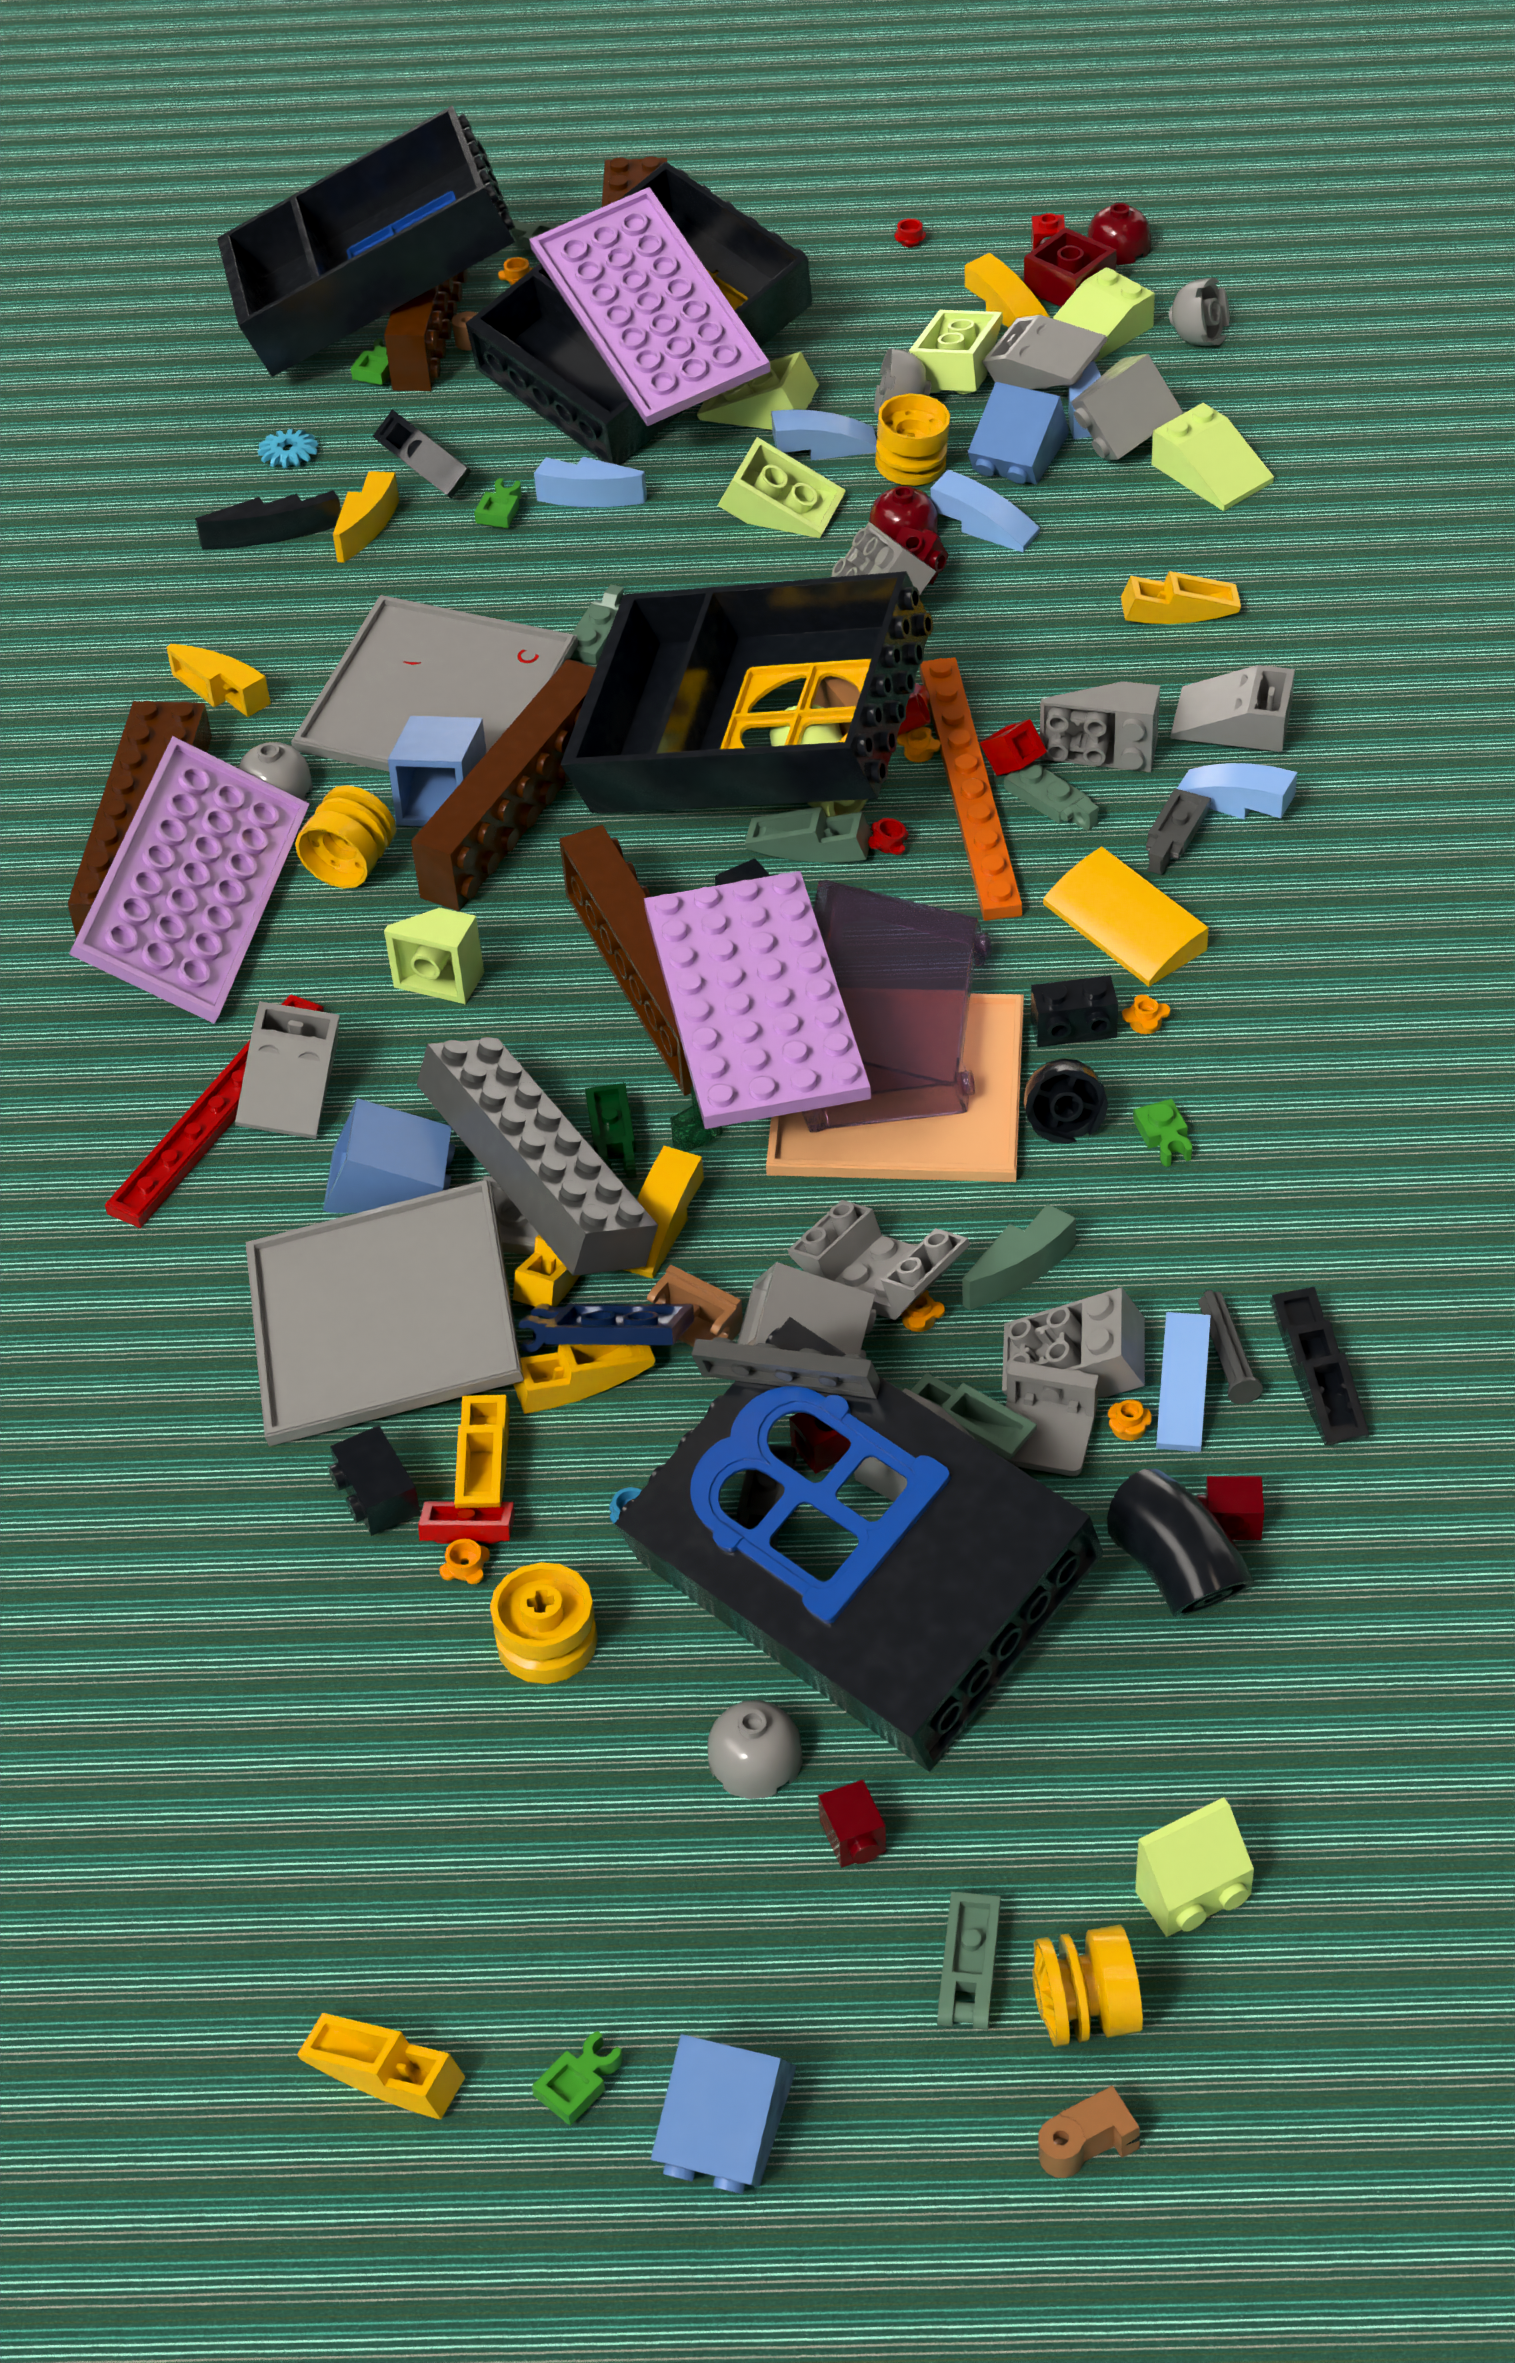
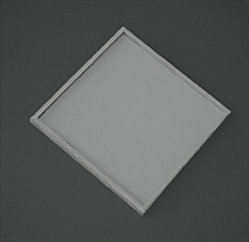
(464, 672)
(381, 1312)

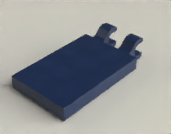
(607, 1324)

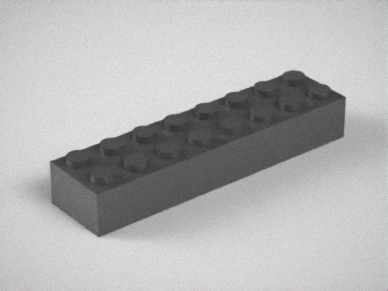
(537, 1156)

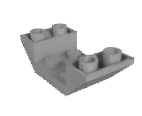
(853, 1252)

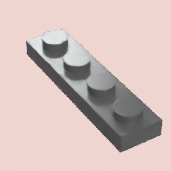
(782, 1367)

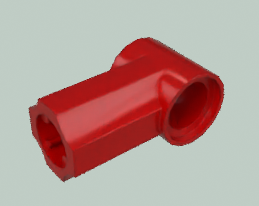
(916, 710)

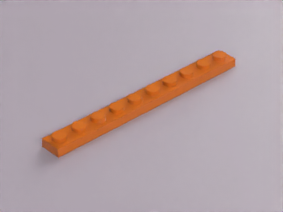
(971, 791)

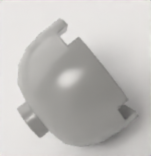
(1200, 312)
(901, 375)
(279, 766)
(754, 1749)

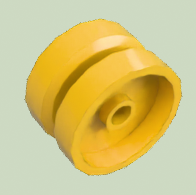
(544, 1622)

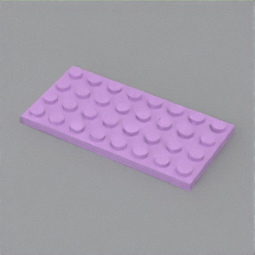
(649, 306)
(190, 880)
(755, 1000)

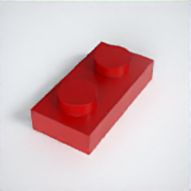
(446, 1524)

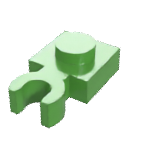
(372, 365)
(499, 507)
(1163, 1127)
(575, 2083)

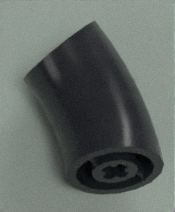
(1176, 1542)

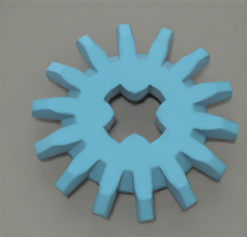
(301, 444)

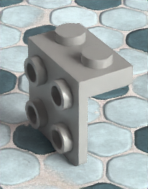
(1061, 1406)

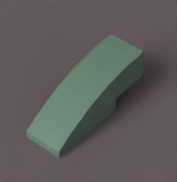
(810, 836)
(1019, 1257)
(981, 1416)

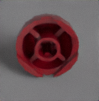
(1122, 229)
(905, 508)

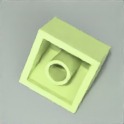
(436, 954)
(1193, 1868)

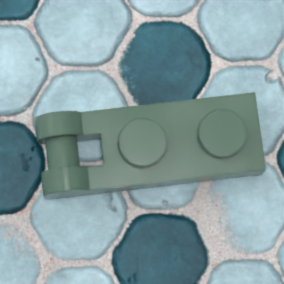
(969, 1959)

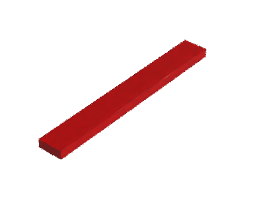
(186, 1141)

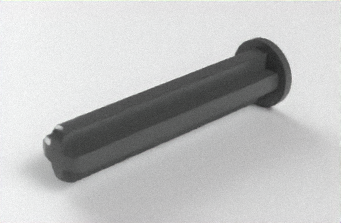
(1242, 1383)

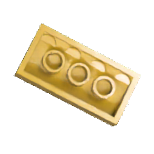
(1127, 917)

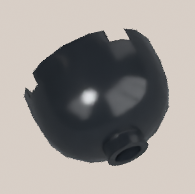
(1065, 1101)

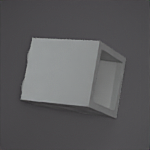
(1125, 406)
(821, 1305)

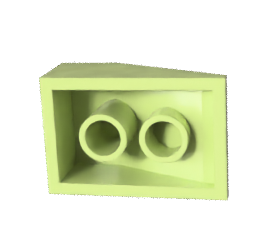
(1110, 307)
(955, 348)
(750, 404)
(1209, 457)
(780, 493)

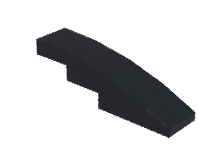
(261, 523)
(1319, 1366)

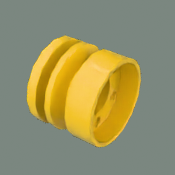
(912, 439)
(345, 836)
(1087, 1985)

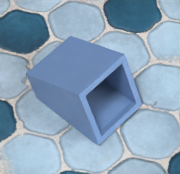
(1018, 434)
(431, 763)
(386, 1159)
(721, 2113)

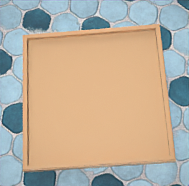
(946, 1147)

